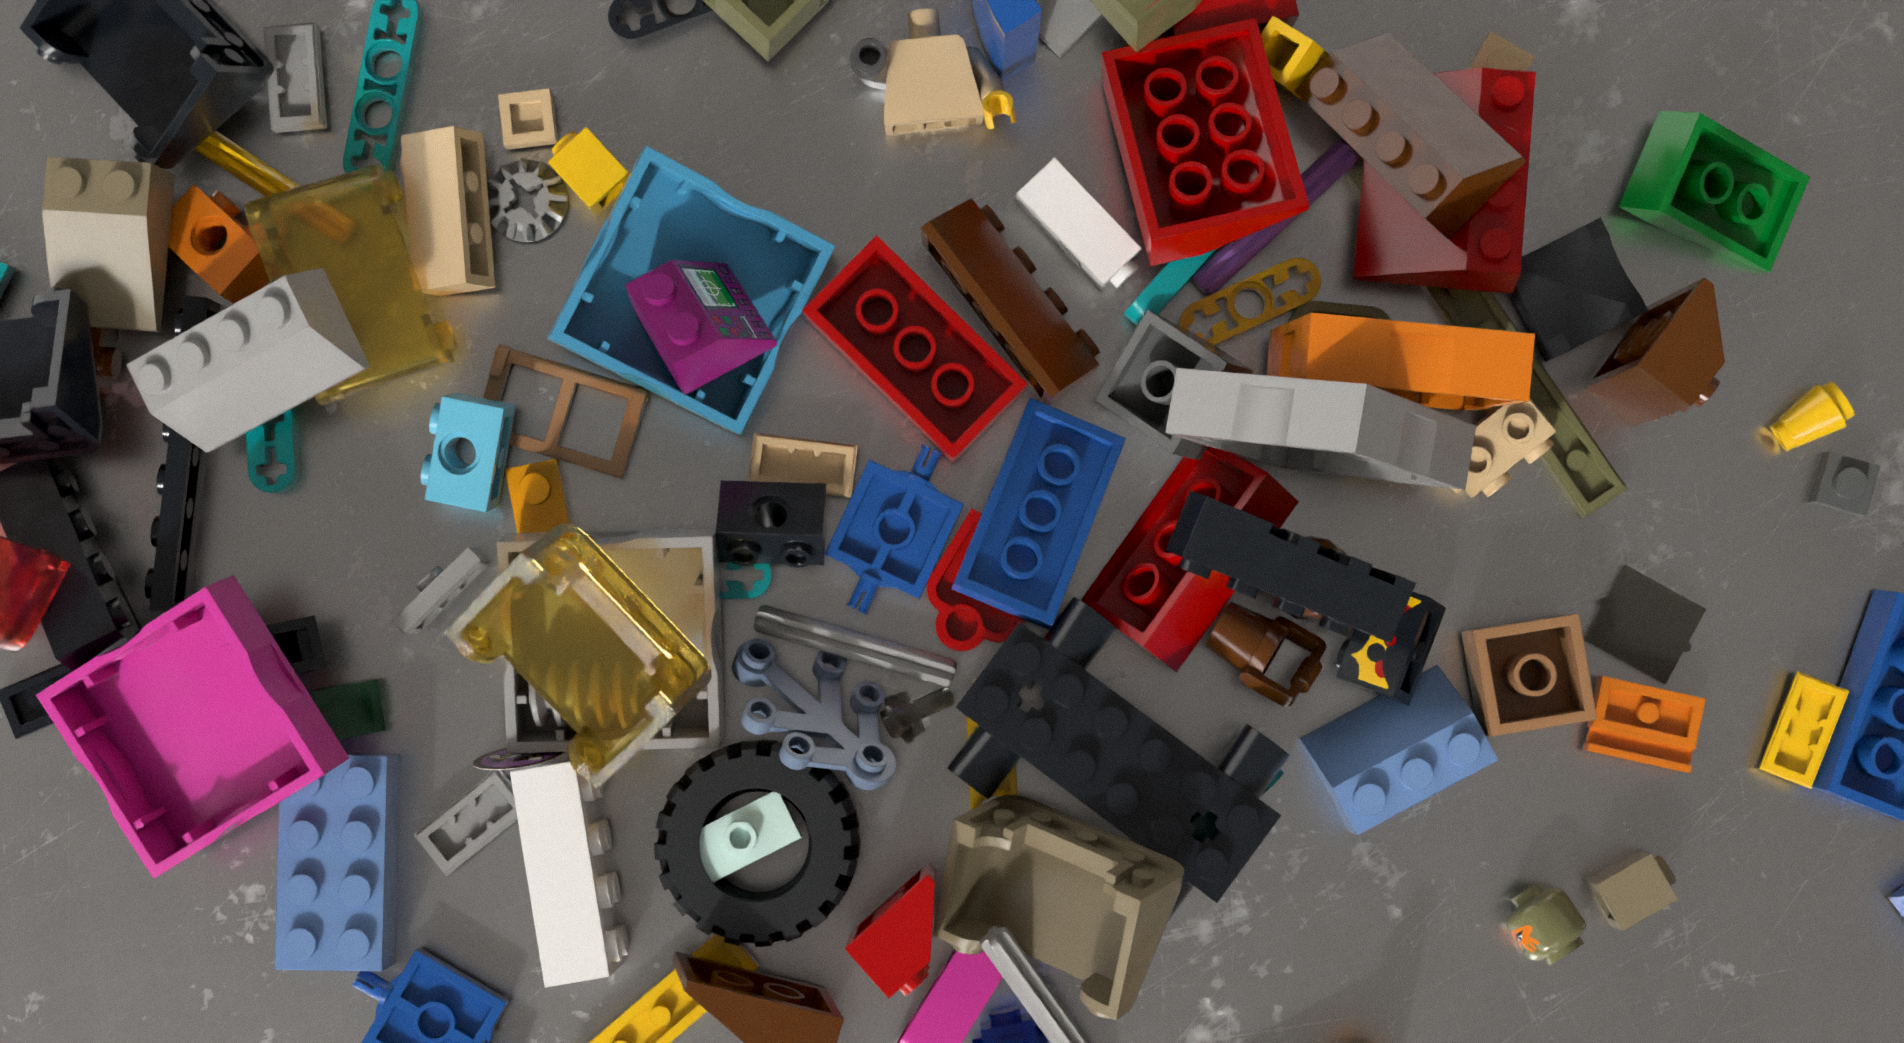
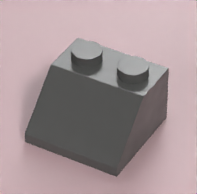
(1145, 373)

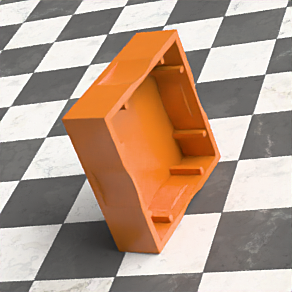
(1409, 359)

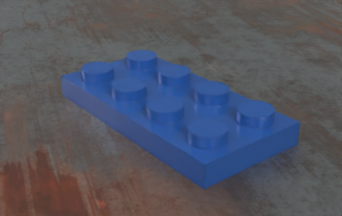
(1039, 514)

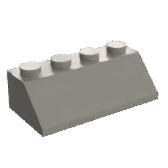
(251, 361)

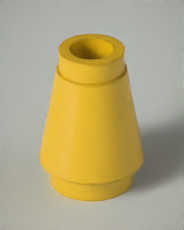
(1813, 416)

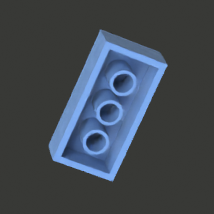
(340, 869)

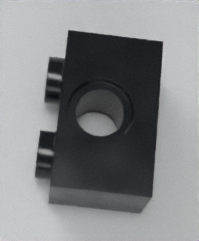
(752, 506)

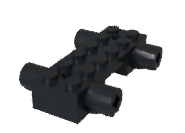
(1115, 753)

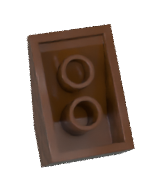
(759, 1004)

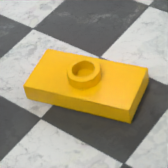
(1803, 729)

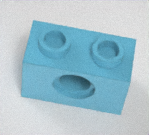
(489, 428)

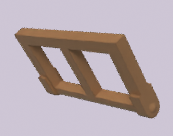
(637, 396)

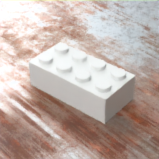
(568, 874)

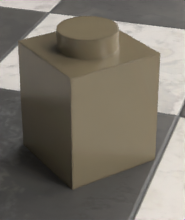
(1632, 888)

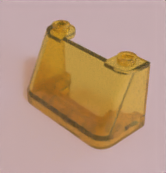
(354, 236)
(585, 647)

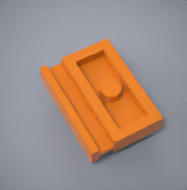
(1644, 724)

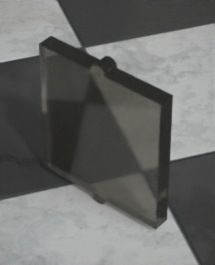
(1644, 624)

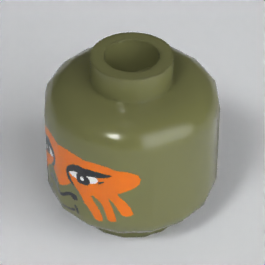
(1545, 924)

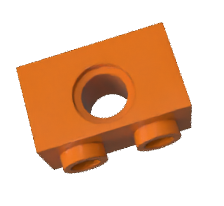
(196, 229)

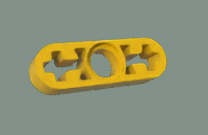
(1278, 276)

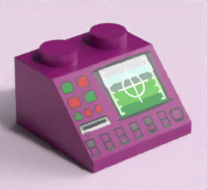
(698, 320)

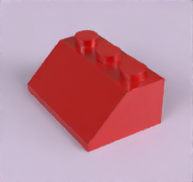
(897, 936)

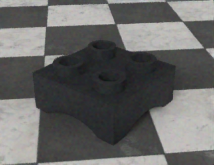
(1575, 290)

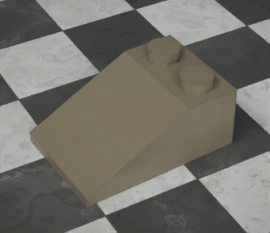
(109, 237)

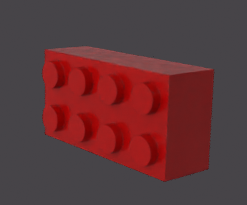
(914, 349)

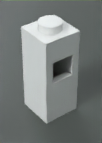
(1079, 226)

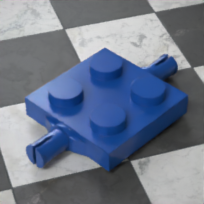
(894, 529)
(431, 1004)

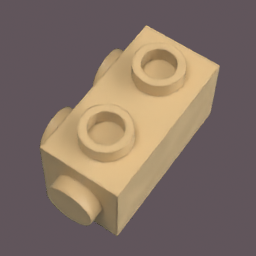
(1502, 441)

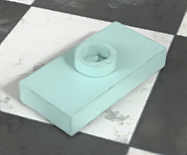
(747, 835)

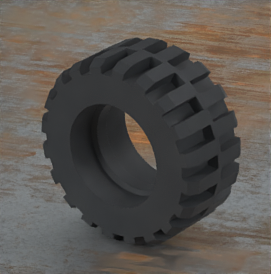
(742, 913)

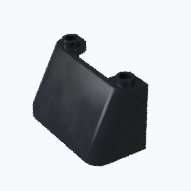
(164, 62)
(49, 381)

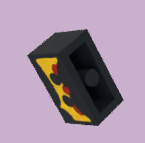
(1396, 666)

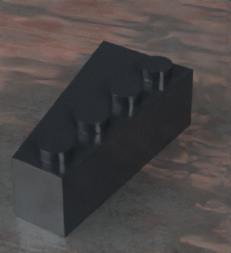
(1290, 567)
(88, 607)

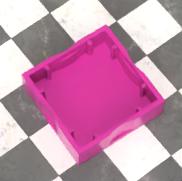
(193, 725)

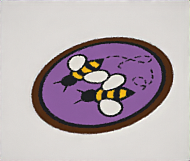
(502, 760)

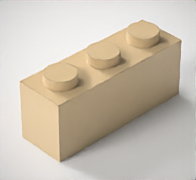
(448, 210)

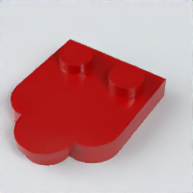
(962, 619)

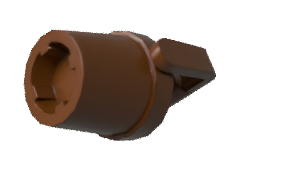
(1252, 642)

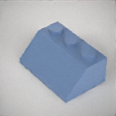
(1396, 753)

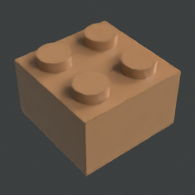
(1529, 675)

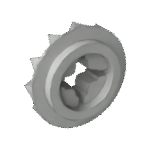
(550, 202)

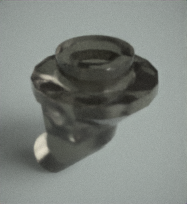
(904, 717)

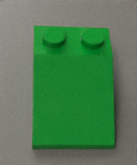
(1714, 189)

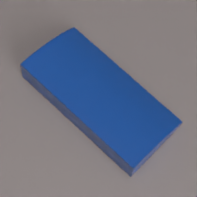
(1868, 742)

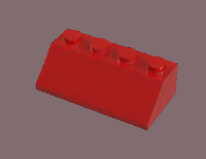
(1141, 584)

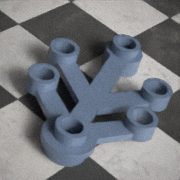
(862, 757)

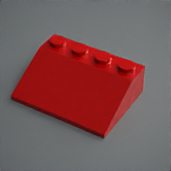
(1202, 139)
(1486, 252)

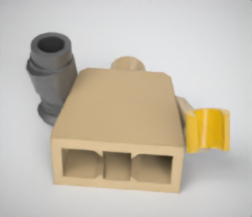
(931, 79)

